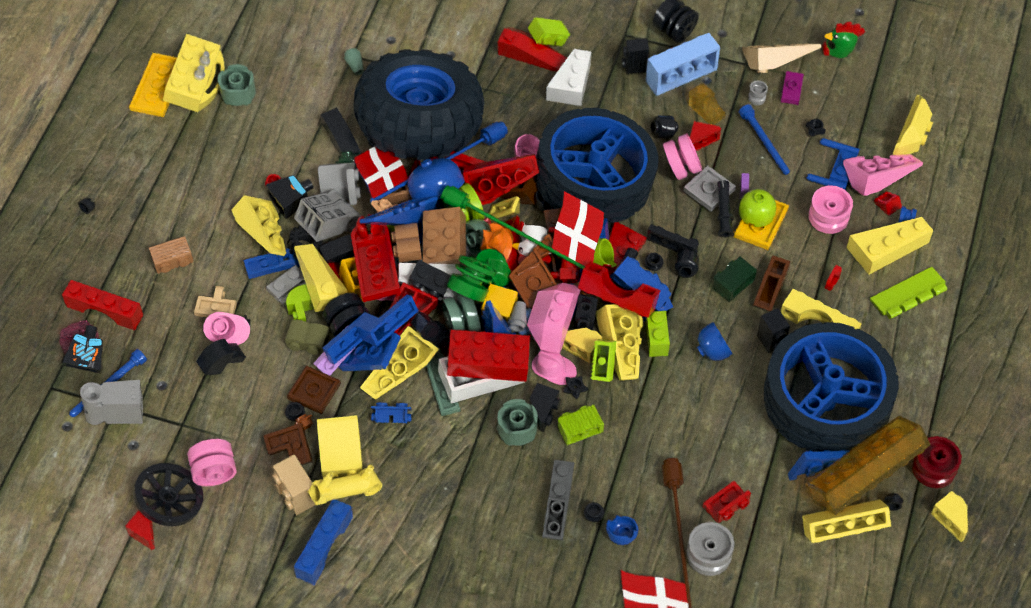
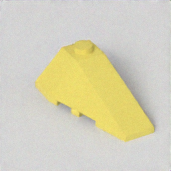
(260, 221)
(319, 277)
(624, 328)
(409, 357)

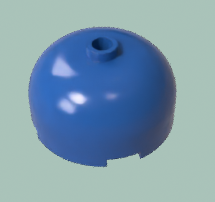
(432, 178)

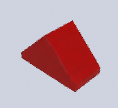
(704, 134)
(141, 530)

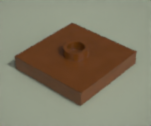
(314, 389)

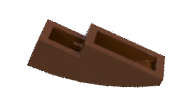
(772, 283)

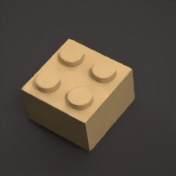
(294, 484)

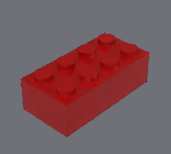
(488, 355)

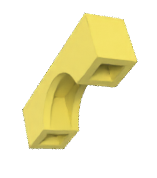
(801, 307)

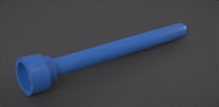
(747, 113)
(137, 358)

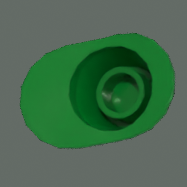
(497, 262)

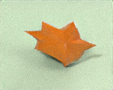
(498, 239)

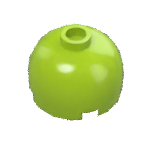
(757, 208)

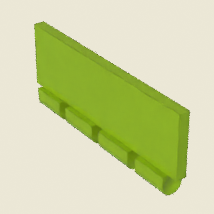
(909, 292)

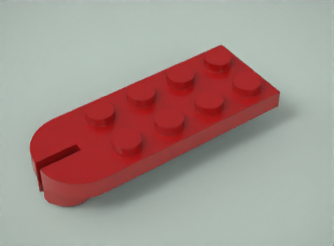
(374, 261)

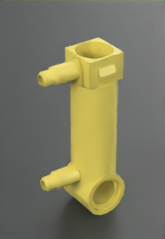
(331, 489)

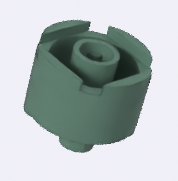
(237, 85)
(517, 422)

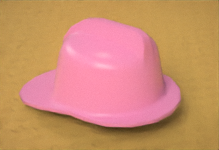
(226, 326)
(553, 367)

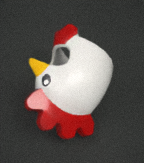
(527, 246)

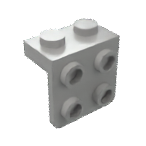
(342, 178)

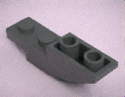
(558, 500)

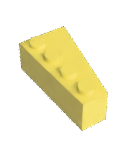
(888, 243)

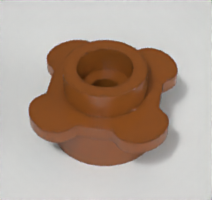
(305, 420)

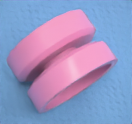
(681, 157)
(830, 209)
(211, 462)

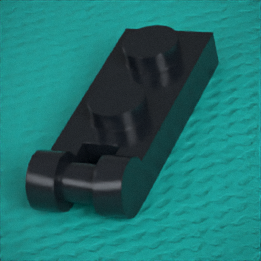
(671, 240)

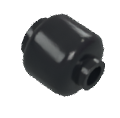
(664, 127)
(686, 263)

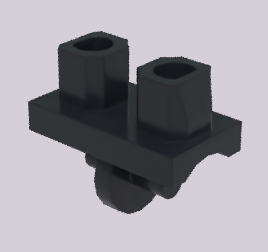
(586, 312)

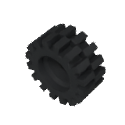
(299, 234)

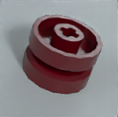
(937, 463)

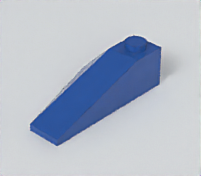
(403, 213)
(493, 321)

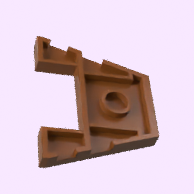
(533, 274)

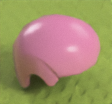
(526, 145)

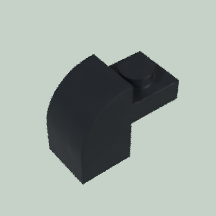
(218, 355)

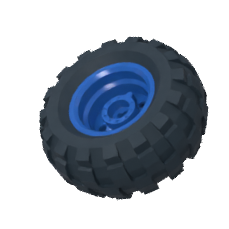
(418, 104)

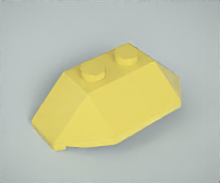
(915, 128)

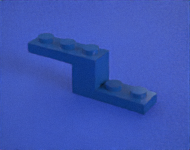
(370, 329)

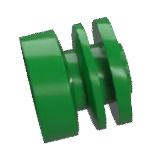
(471, 279)

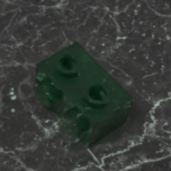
(734, 278)

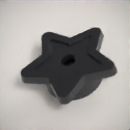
(575, 381)

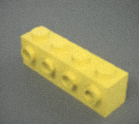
(853, 520)

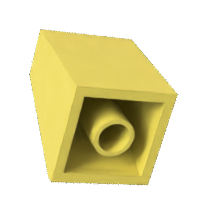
(339, 446)

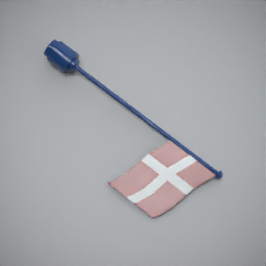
(386, 173)

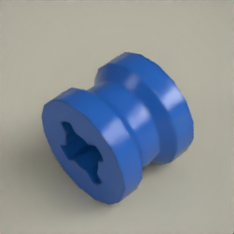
(906, 214)

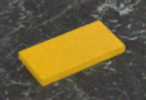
(151, 89)

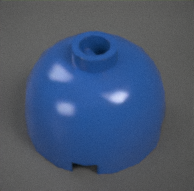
(712, 343)

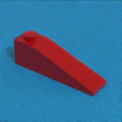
(522, 47)
(500, 176)

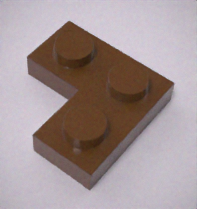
(290, 439)

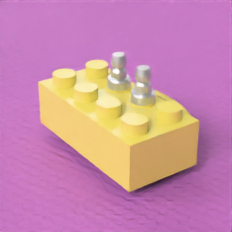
(194, 74)

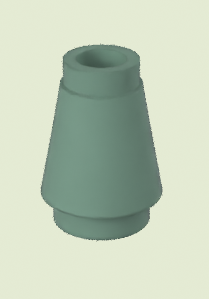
(354, 60)

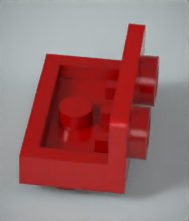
(726, 502)

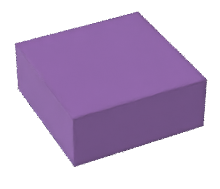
(744, 184)

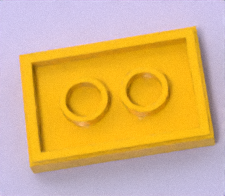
(763, 235)

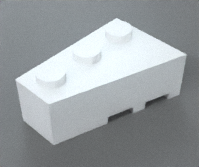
(571, 79)

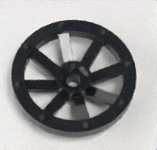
(167, 496)

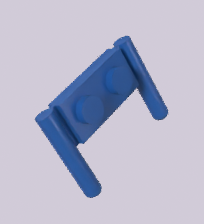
(838, 175)

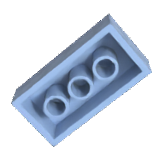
(682, 64)

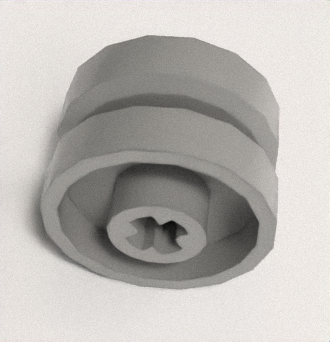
(710, 548)

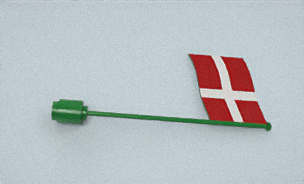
(574, 233)

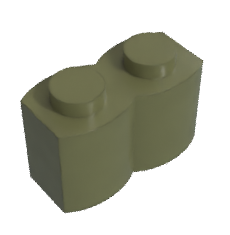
(307, 337)

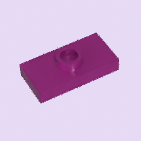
(792, 88)

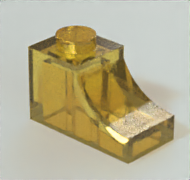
(703, 101)

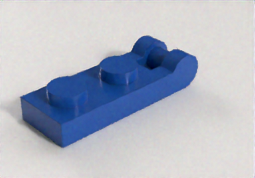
(269, 264)

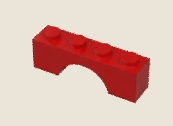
(597, 281)
(121, 310)

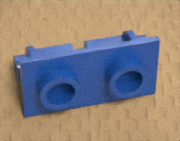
(383, 413)

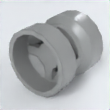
(757, 92)

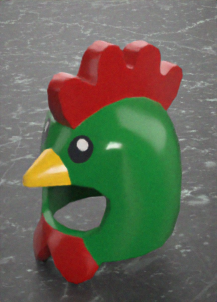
(845, 39)

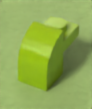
(298, 302)

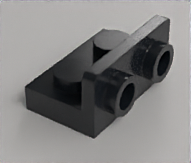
(430, 279)

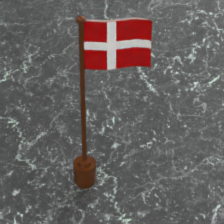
(658, 591)

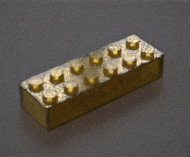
(867, 465)

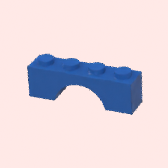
(314, 555)

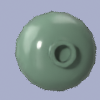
(474, 235)

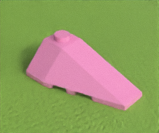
(875, 174)

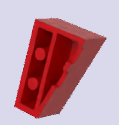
(425, 303)

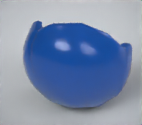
(622, 530)

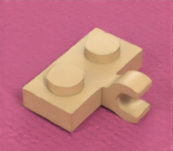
(210, 305)

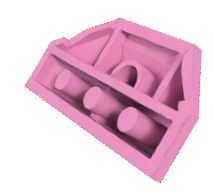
(552, 316)

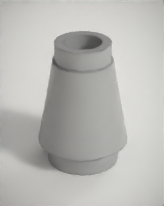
(518, 317)

